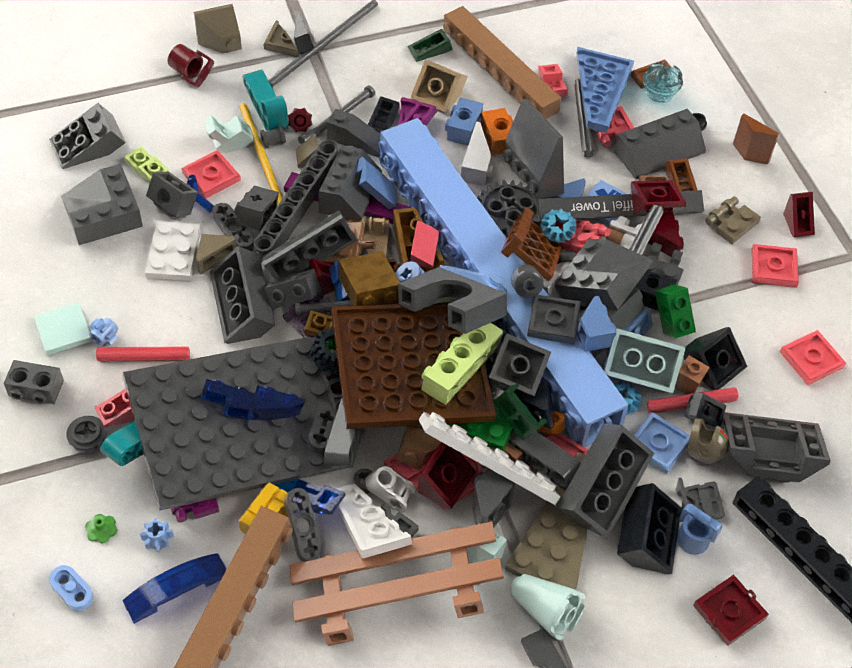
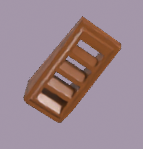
(683, 165)

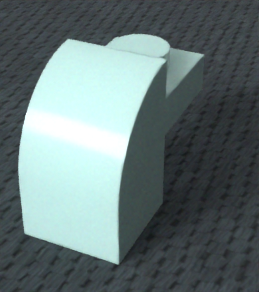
(231, 136)

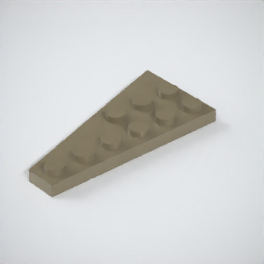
(551, 546)

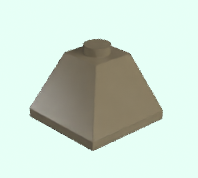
(218, 29)

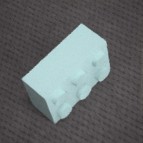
(644, 360)

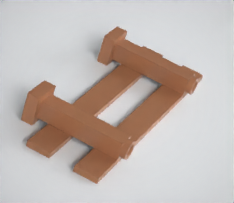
(337, 602)

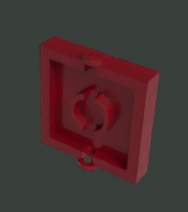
(731, 610)

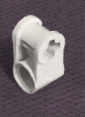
(394, 489)

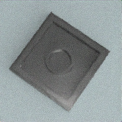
(554, 319)

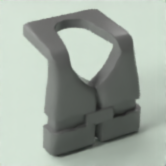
(704, 496)

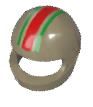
(706, 444)

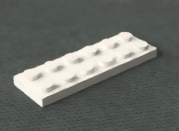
(494, 460)

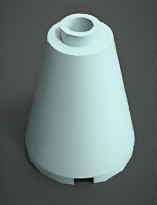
(550, 604)

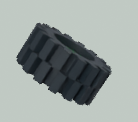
(321, 351)

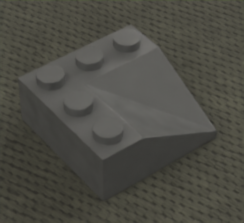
(102, 206)
(602, 271)

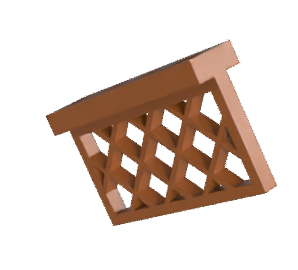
(531, 245)

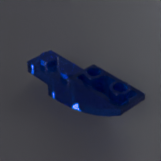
(261, 405)

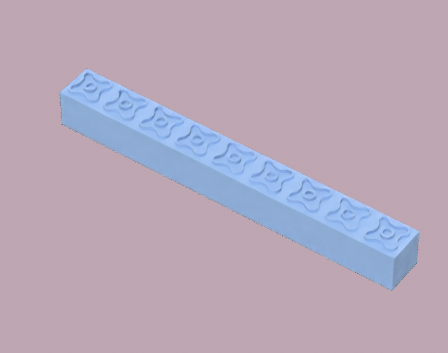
(475, 243)

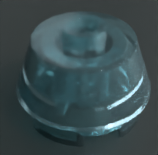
(662, 82)

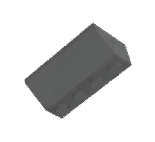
(654, 143)
(342, 187)
(316, 243)
(241, 296)
(605, 479)

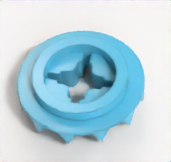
(555, 233)
(633, 396)

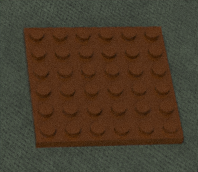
(382, 365)

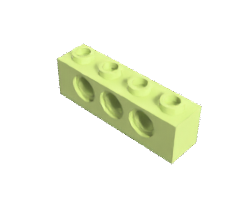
(460, 362)

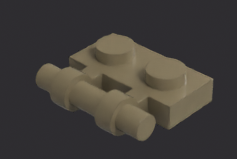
(738, 223)

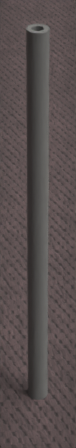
(323, 42)

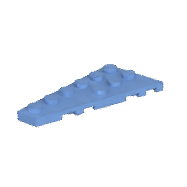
(602, 85)

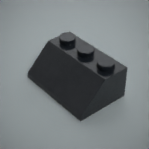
(650, 530)

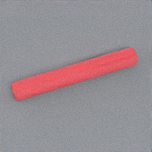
(142, 353)
(681, 401)

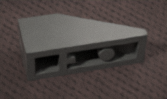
(352, 131)

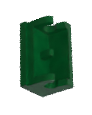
(517, 413)

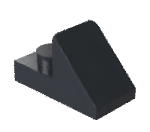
(705, 408)

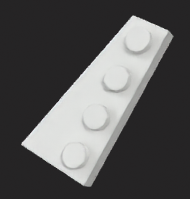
(368, 524)

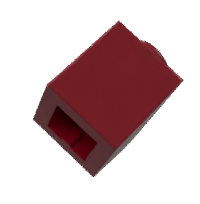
(667, 234)

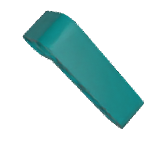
(270, 108)
(123, 445)

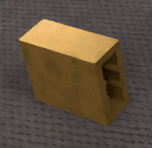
(369, 280)

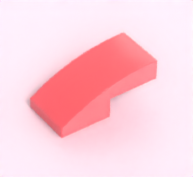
(552, 76)

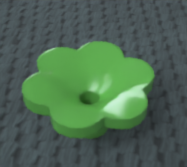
(101, 528)

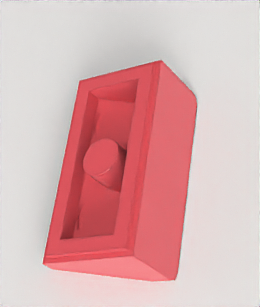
(424, 245)

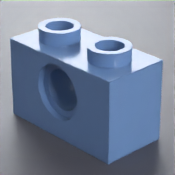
(463, 120)

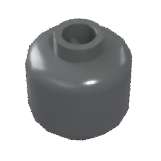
(527, 281)

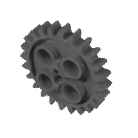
(507, 203)

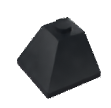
(720, 354)

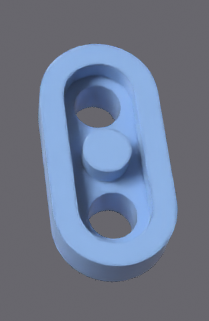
(72, 589)

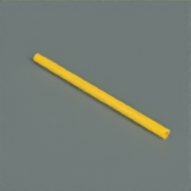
(261, 152)

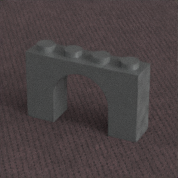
(471, 304)

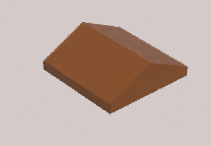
(755, 140)

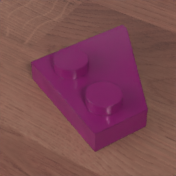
(414, 109)

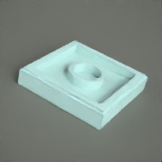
(63, 328)

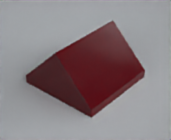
(659, 193)
(445, 476)

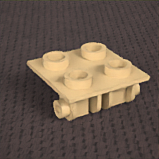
(375, 230)

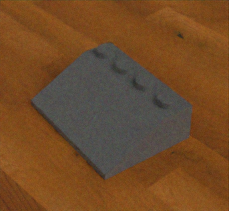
(536, 152)

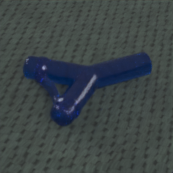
(192, 181)

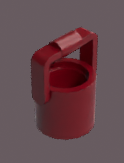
(189, 64)

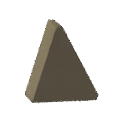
(280, 41)

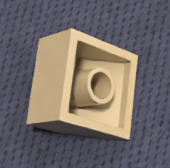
(438, 86)

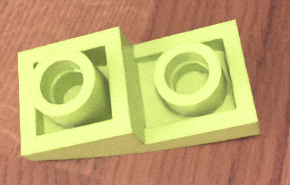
(144, 164)

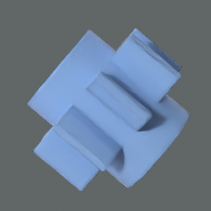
(103, 331)
(152, 529)

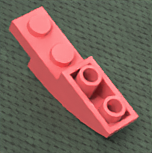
(115, 410)

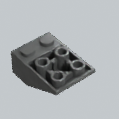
(87, 138)

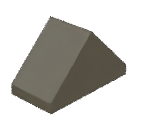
(213, 250)

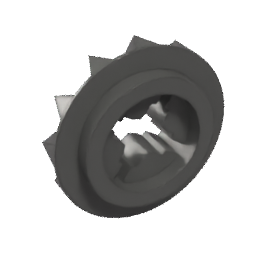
(77, 430)

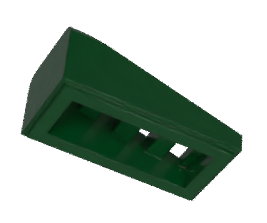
(433, 39)

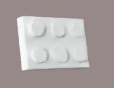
(173, 251)

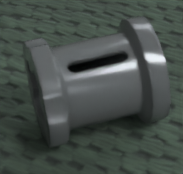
(273, 136)

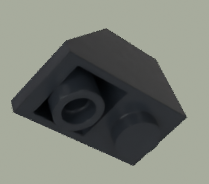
(540, 405)

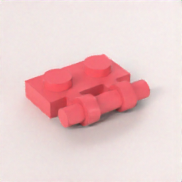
(618, 125)
(582, 235)

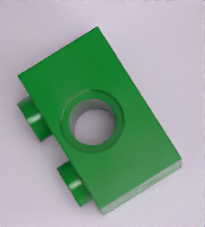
(675, 311)

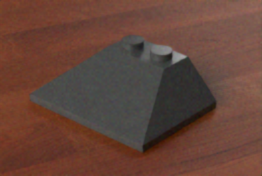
(776, 447)

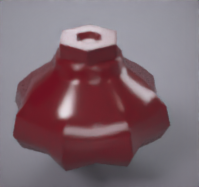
(300, 120)

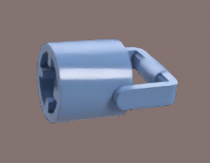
(697, 530)

